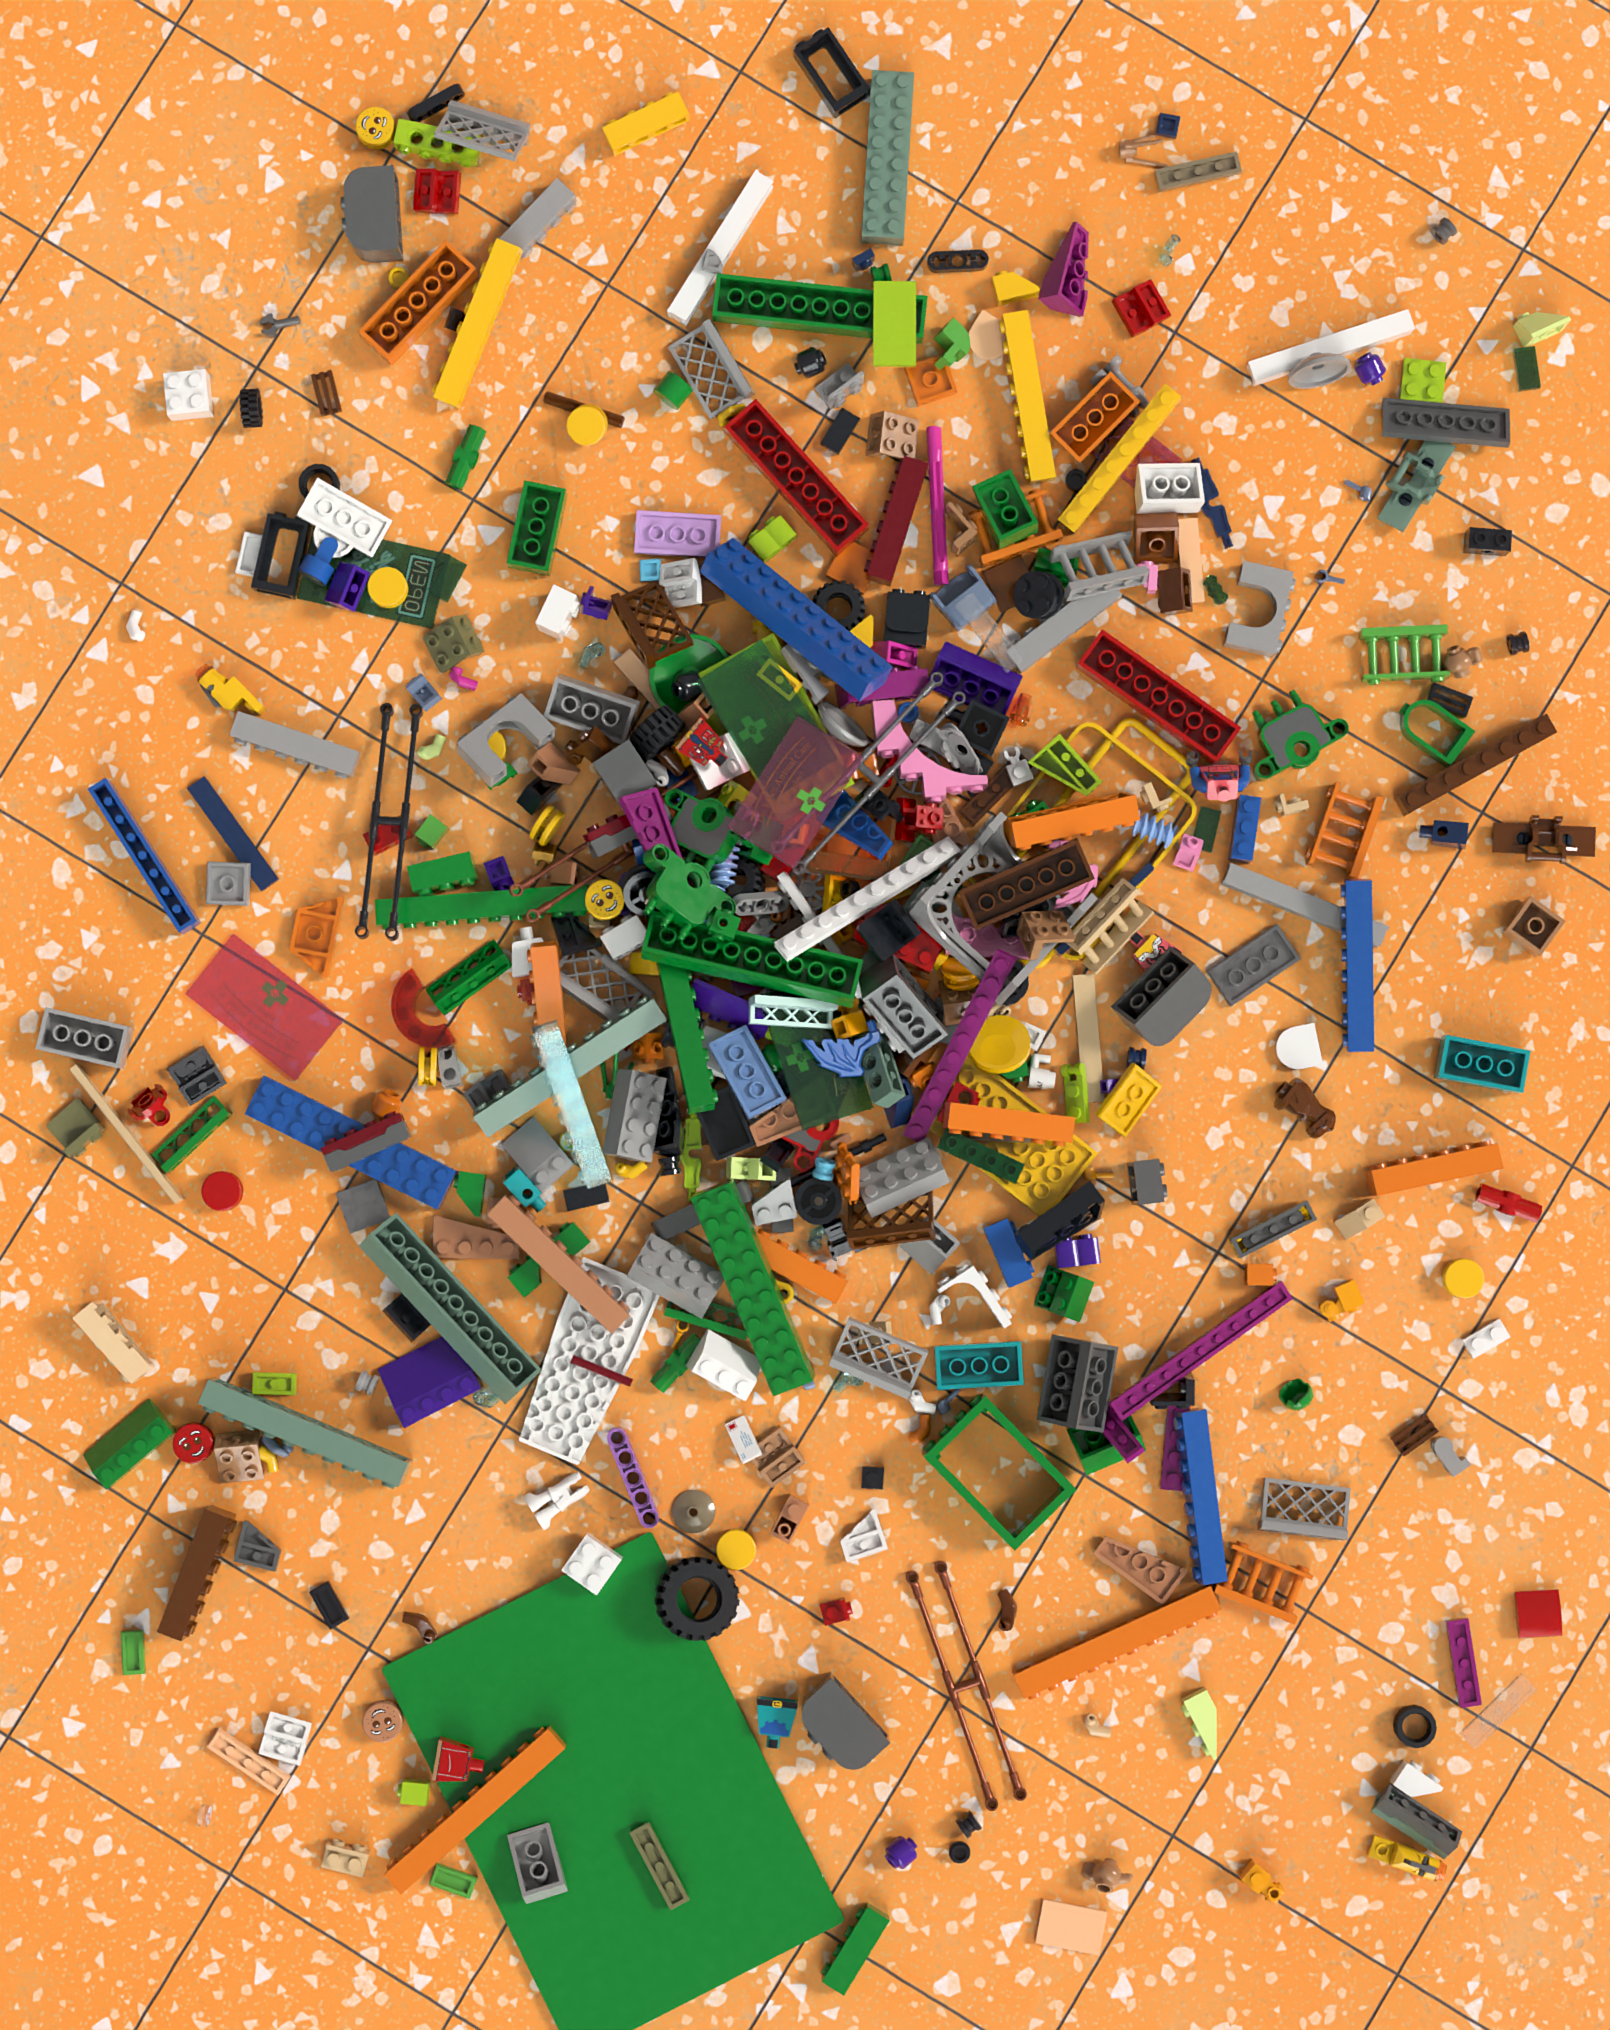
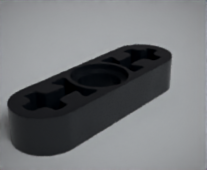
(435, 103)
(941, 255)

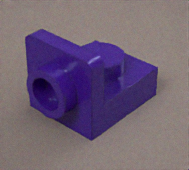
(499, 874)

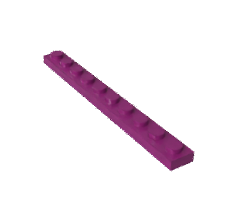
(960, 1045)
(1200, 1350)

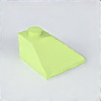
(1538, 326)

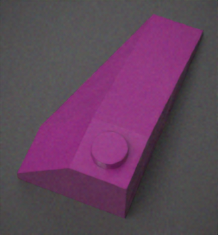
(1064, 281)

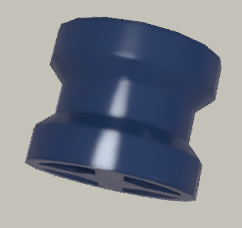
(1137, 1057)

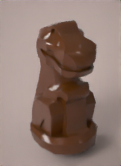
(1302, 1102)

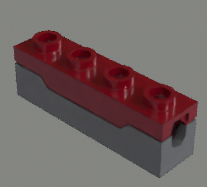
(612, 834)
(365, 1142)

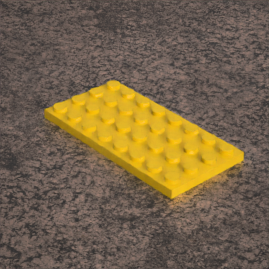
(1048, 1168)

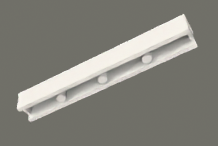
(723, 245)
(1340, 343)

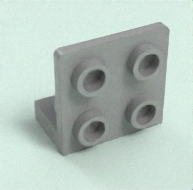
(839, 386)

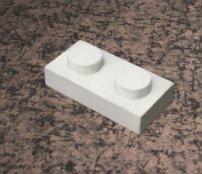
(1485, 1338)

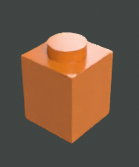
(1260, 1274)

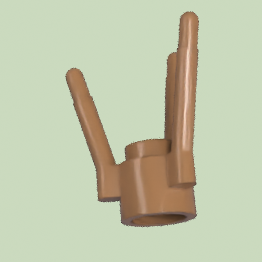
(1128, 149)

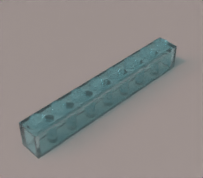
(571, 1104)

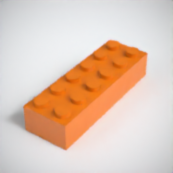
(418, 302)
(1071, 819)
(1435, 1169)

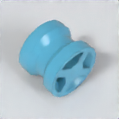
(824, 1168)

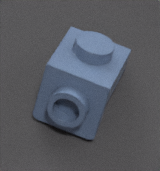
(423, 692)

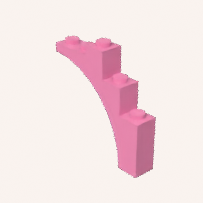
(934, 778)

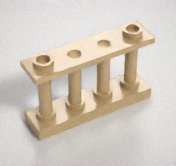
(1101, 917)

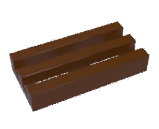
(322, 375)
(1404, 1452)

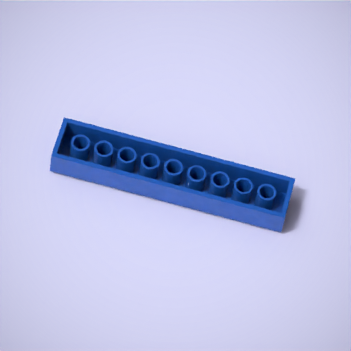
(796, 619)
(317, 1123)

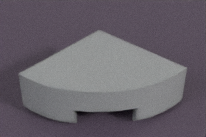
(712, 263)

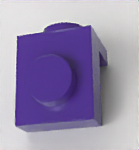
(595, 606)

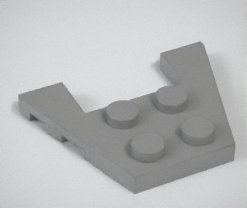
(806, 671)

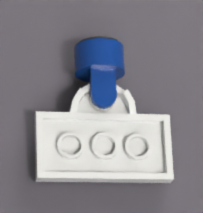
(339, 527)

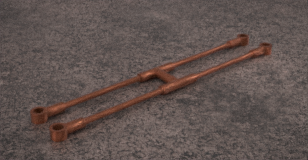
(627, 852)
(953, 1690)

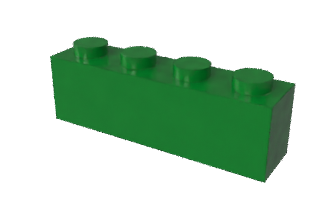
(855, 1948)

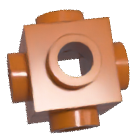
(648, 1048)
(922, 1075)

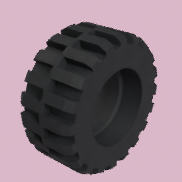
(725, 1606)

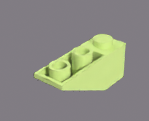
(1204, 1716)

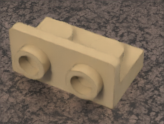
(345, 1857)

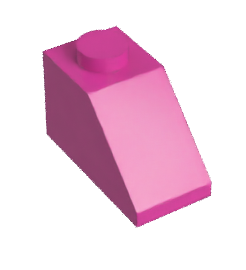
(896, 654)

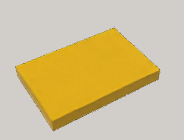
(1128, 1100)

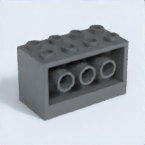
(902, 1005)
(1077, 1383)

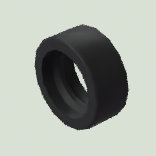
(313, 469)
(1431, 1730)

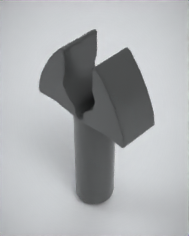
(276, 324)

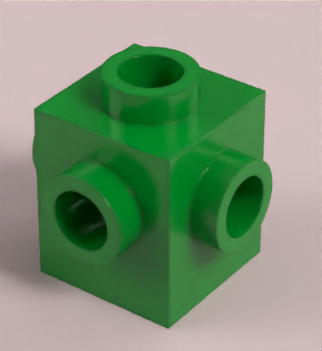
(728, 919)

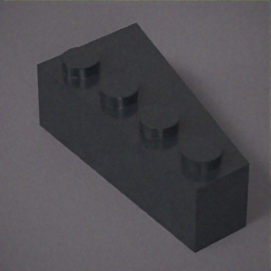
(1061, 1221)

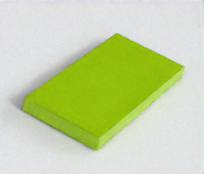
(894, 324)

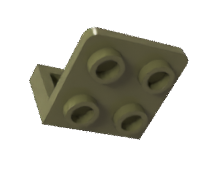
(453, 642)
(76, 1128)

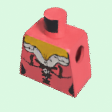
(1149, 949)

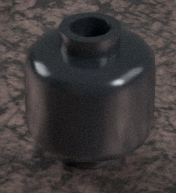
(810, 362)
(685, 686)

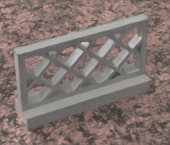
(478, 122)
(726, 359)
(589, 999)
(872, 1374)
(1299, 1527)

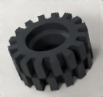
(251, 408)

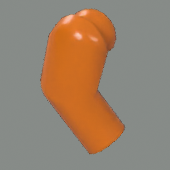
(922, 1432)

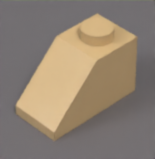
(1359, 1218)

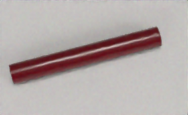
(601, 1370)

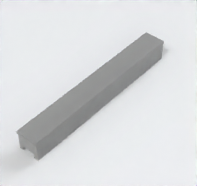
(1291, 900)

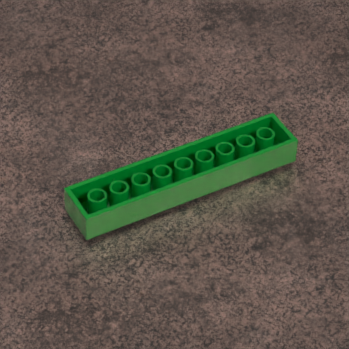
(800, 306)
(754, 961)
(753, 1287)

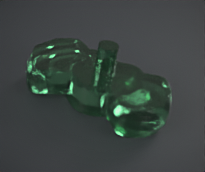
(1215, 589)

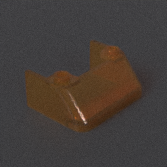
(848, 865)

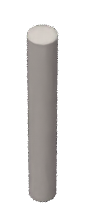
(626, 976)

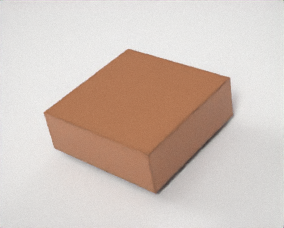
(844, 1138)

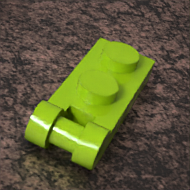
(1076, 1092)

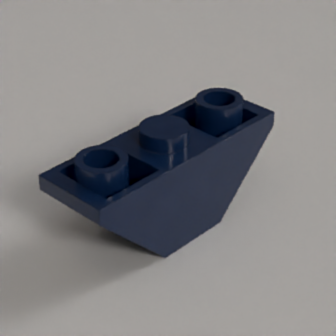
(900, 1112)

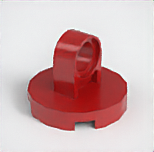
(148, 1103)

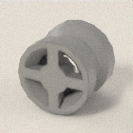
(367, 1382)

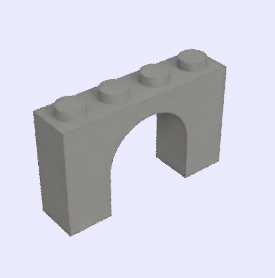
(1277, 585)
(516, 715)

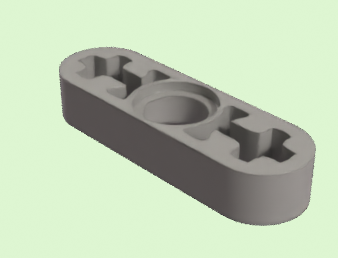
(747, 903)

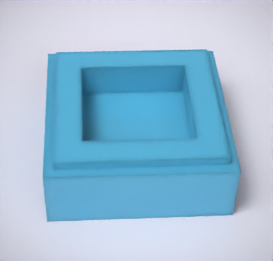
(650, 570)

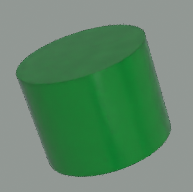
(672, 390)

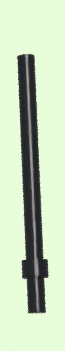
(864, 1146)

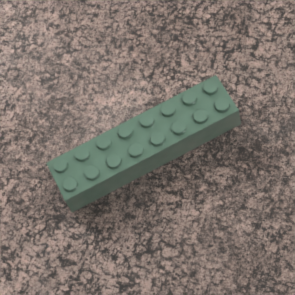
(887, 157)

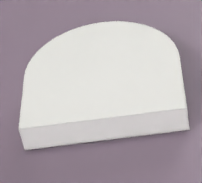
(1299, 1047)

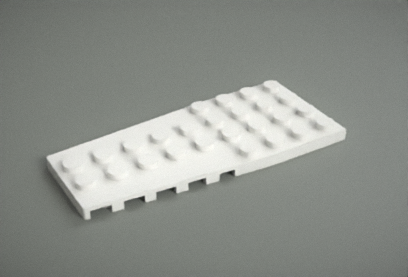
(571, 1398)

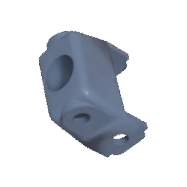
(957, 590)

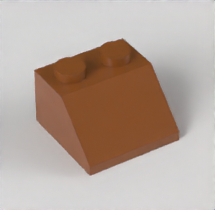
(1156, 537)

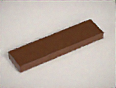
(983, 802)

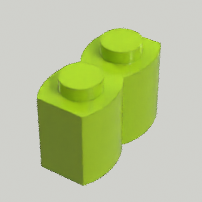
(771, 539)

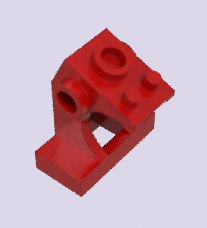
(923, 818)

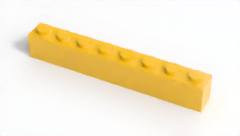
(477, 323)
(1028, 397)
(1120, 458)

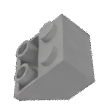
(932, 1252)

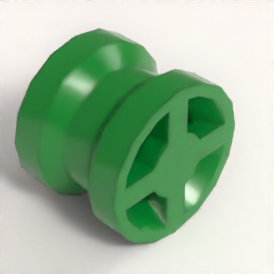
(881, 273)

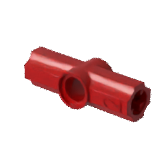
(1508, 1203)

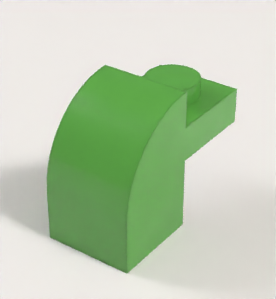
(954, 341)

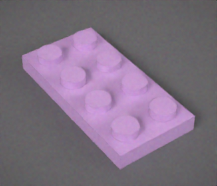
(676, 533)

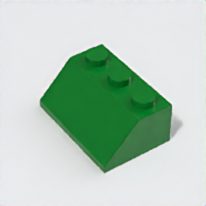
(1095, 1450)

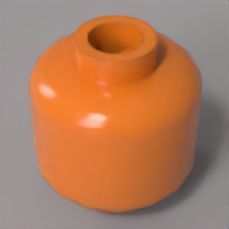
(384, 1103)

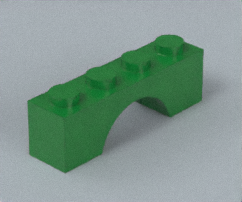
(527, 1277)

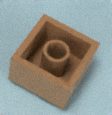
(1533, 926)

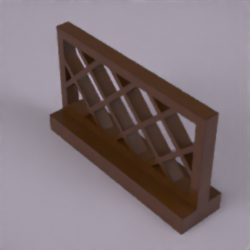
(637, 634)
(887, 1235)

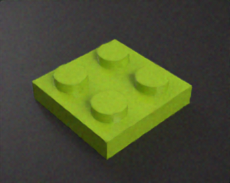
(1422, 380)

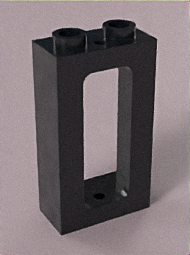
(826, 40)
(273, 524)

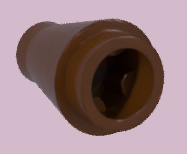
(671, 761)

